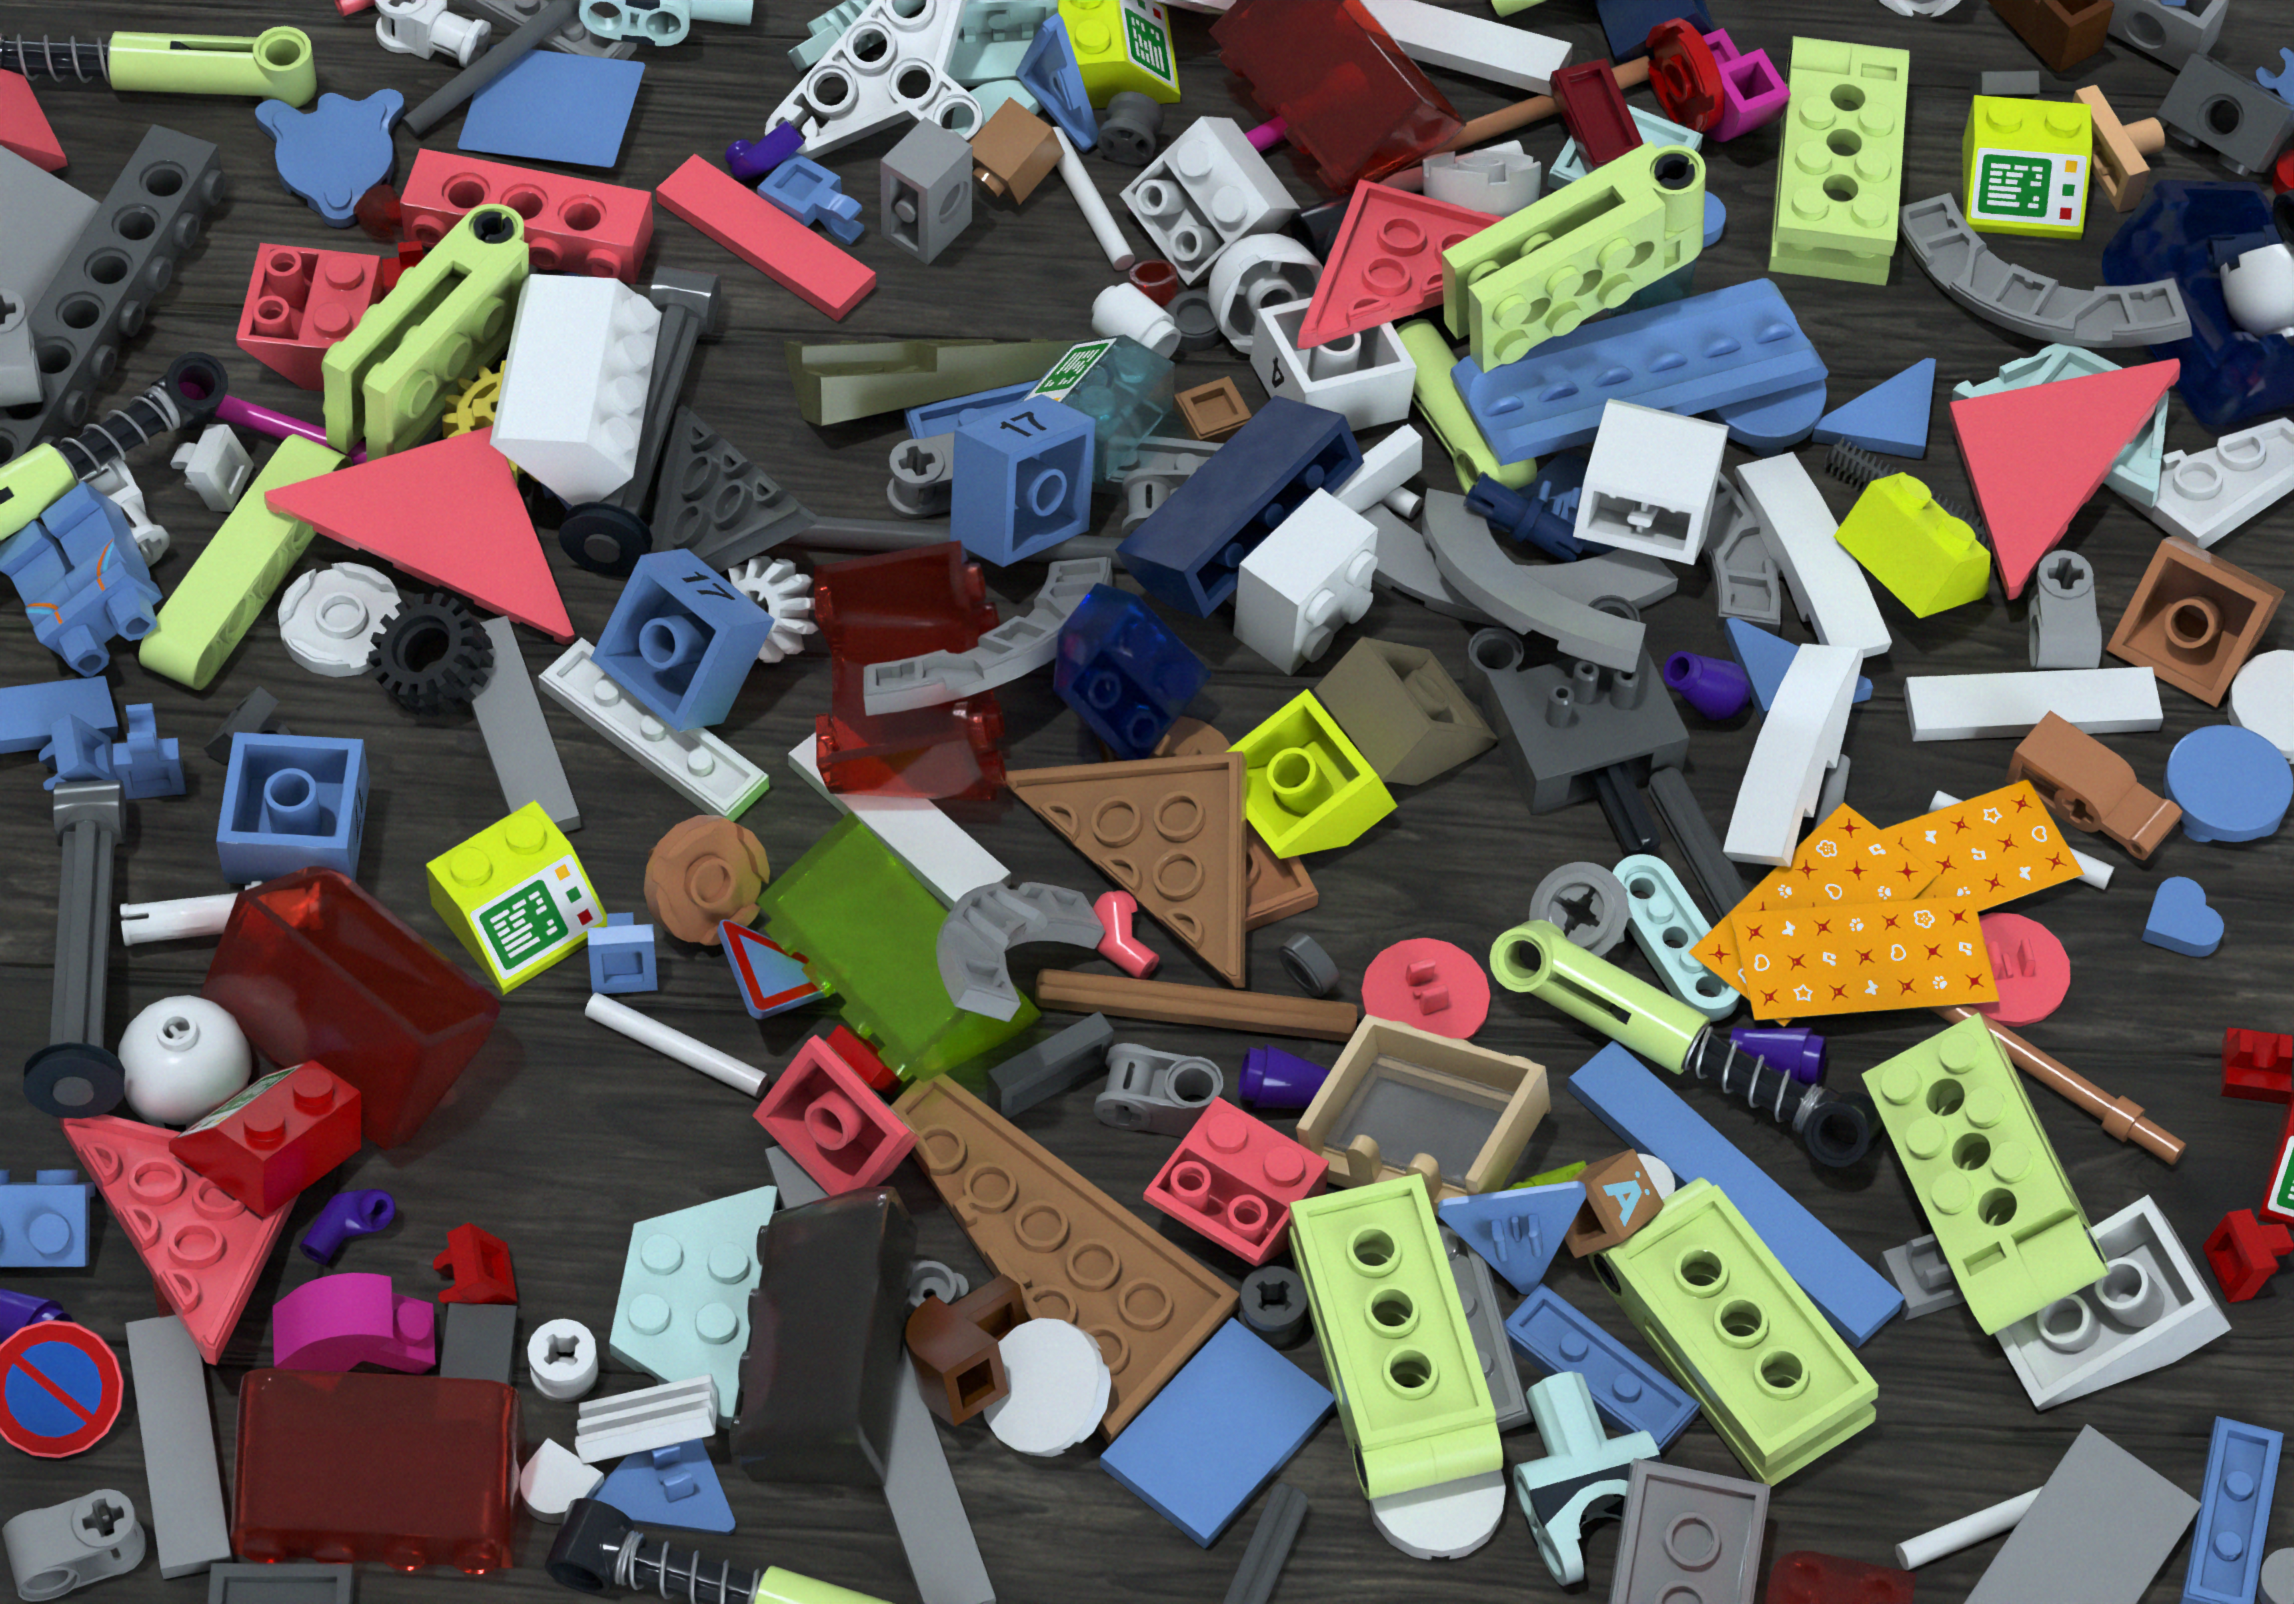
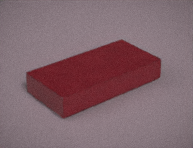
(1595, 112)

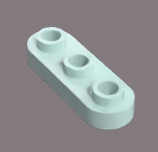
(1672, 916)

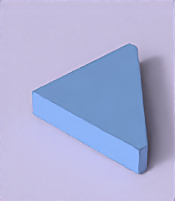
(1056, 82)
(1886, 418)
(1766, 662)

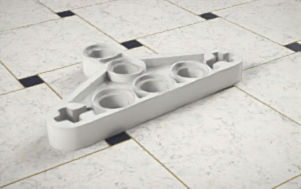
(873, 86)

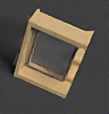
(1423, 1106)

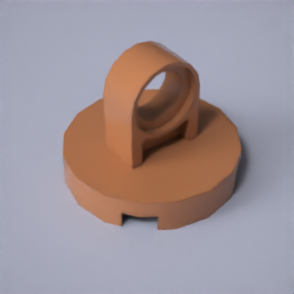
(703, 875)

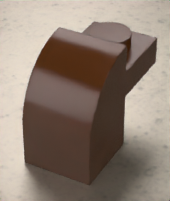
(958, 1348)

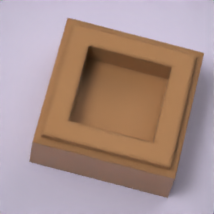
(1212, 411)

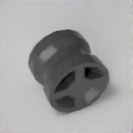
(1130, 128)
(1273, 1323)

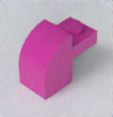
(1751, 88)
(349, 1321)

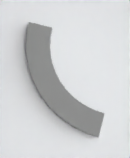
(2032, 302)
(1735, 556)
(1411, 567)
(1506, 593)
(1002, 652)
(994, 920)

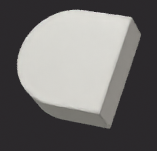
(554, 1480)

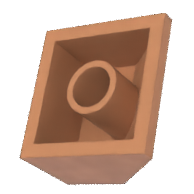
(2195, 619)

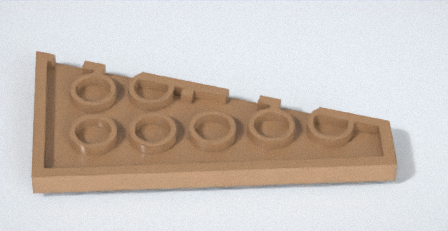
(1066, 1245)

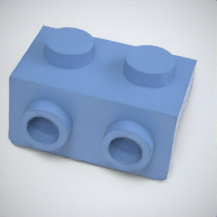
(45, 1220)

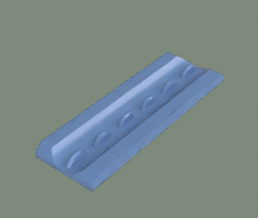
(1663, 358)

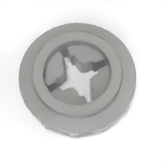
(1578, 884)

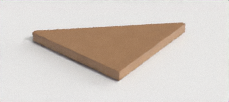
(1164, 835)

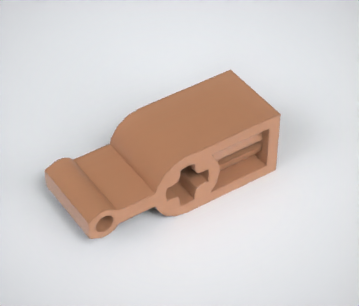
(2091, 786)

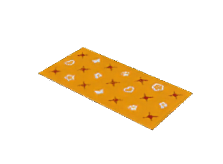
(1989, 847)
(1835, 865)
(1864, 957)

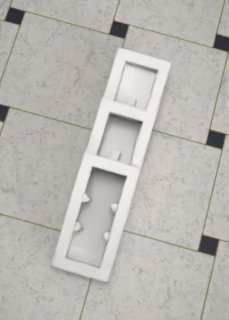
(1815, 565)
(1792, 752)

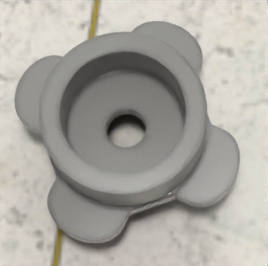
(935, 1278)

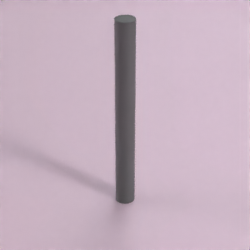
(489, 65)

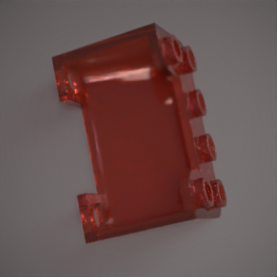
(896, 611)

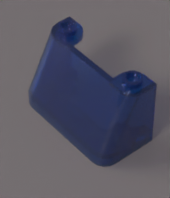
(2223, 368)

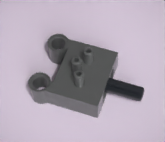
(1579, 726)

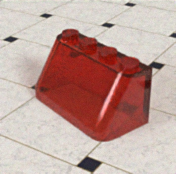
(1337, 86)
(345, 982)
(377, 1469)

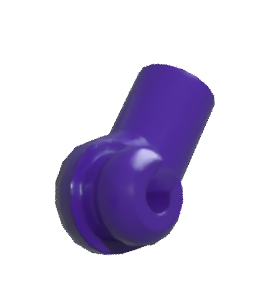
(753, 161)
(346, 1217)

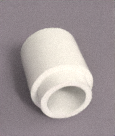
(1132, 313)

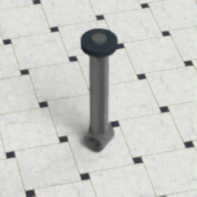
(609, 533)
(74, 1071)

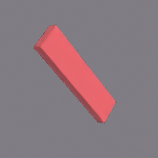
(766, 237)

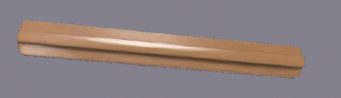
(1196, 1005)

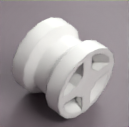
(566, 1376)

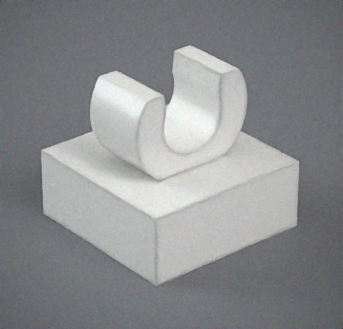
(215, 467)

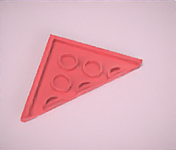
(1385, 261)
(2047, 452)
(444, 518)
(183, 1225)

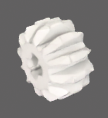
(784, 593)

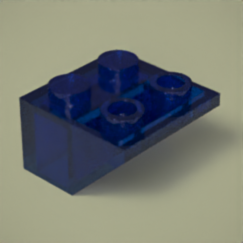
(1124, 671)

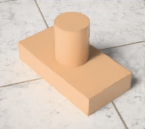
(2119, 150)

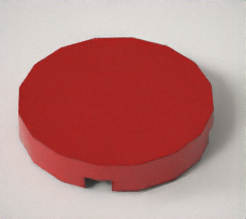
(1685, 75)

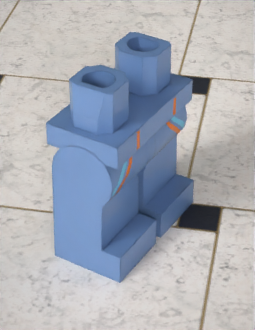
(82, 578)

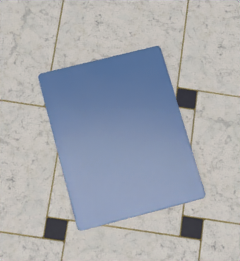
(554, 108)

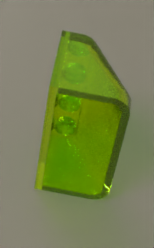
(874, 942)

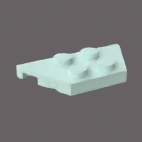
(2139, 463)
(690, 1291)

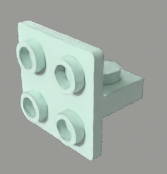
(996, 39)

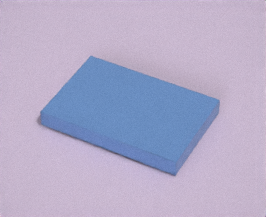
(1218, 1432)

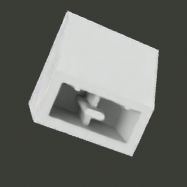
(1207, 196)
(1651, 481)

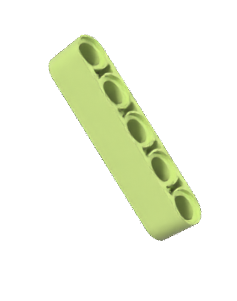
(236, 572)

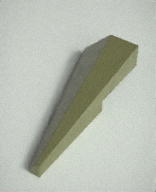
(879, 377)

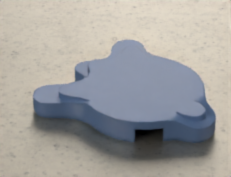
(335, 151)

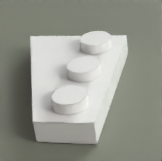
(2222, 486)

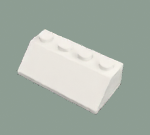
(576, 383)

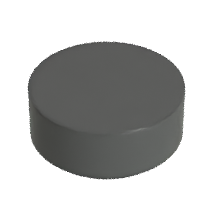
(1194, 320)
(1308, 964)

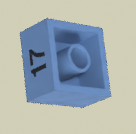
(1022, 479)
(682, 639)
(292, 806)

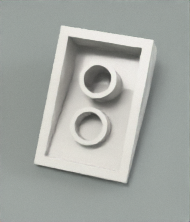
(2122, 1324)

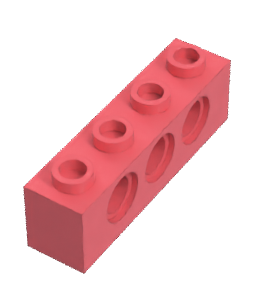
(566, 219)

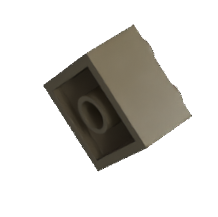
(1403, 711)

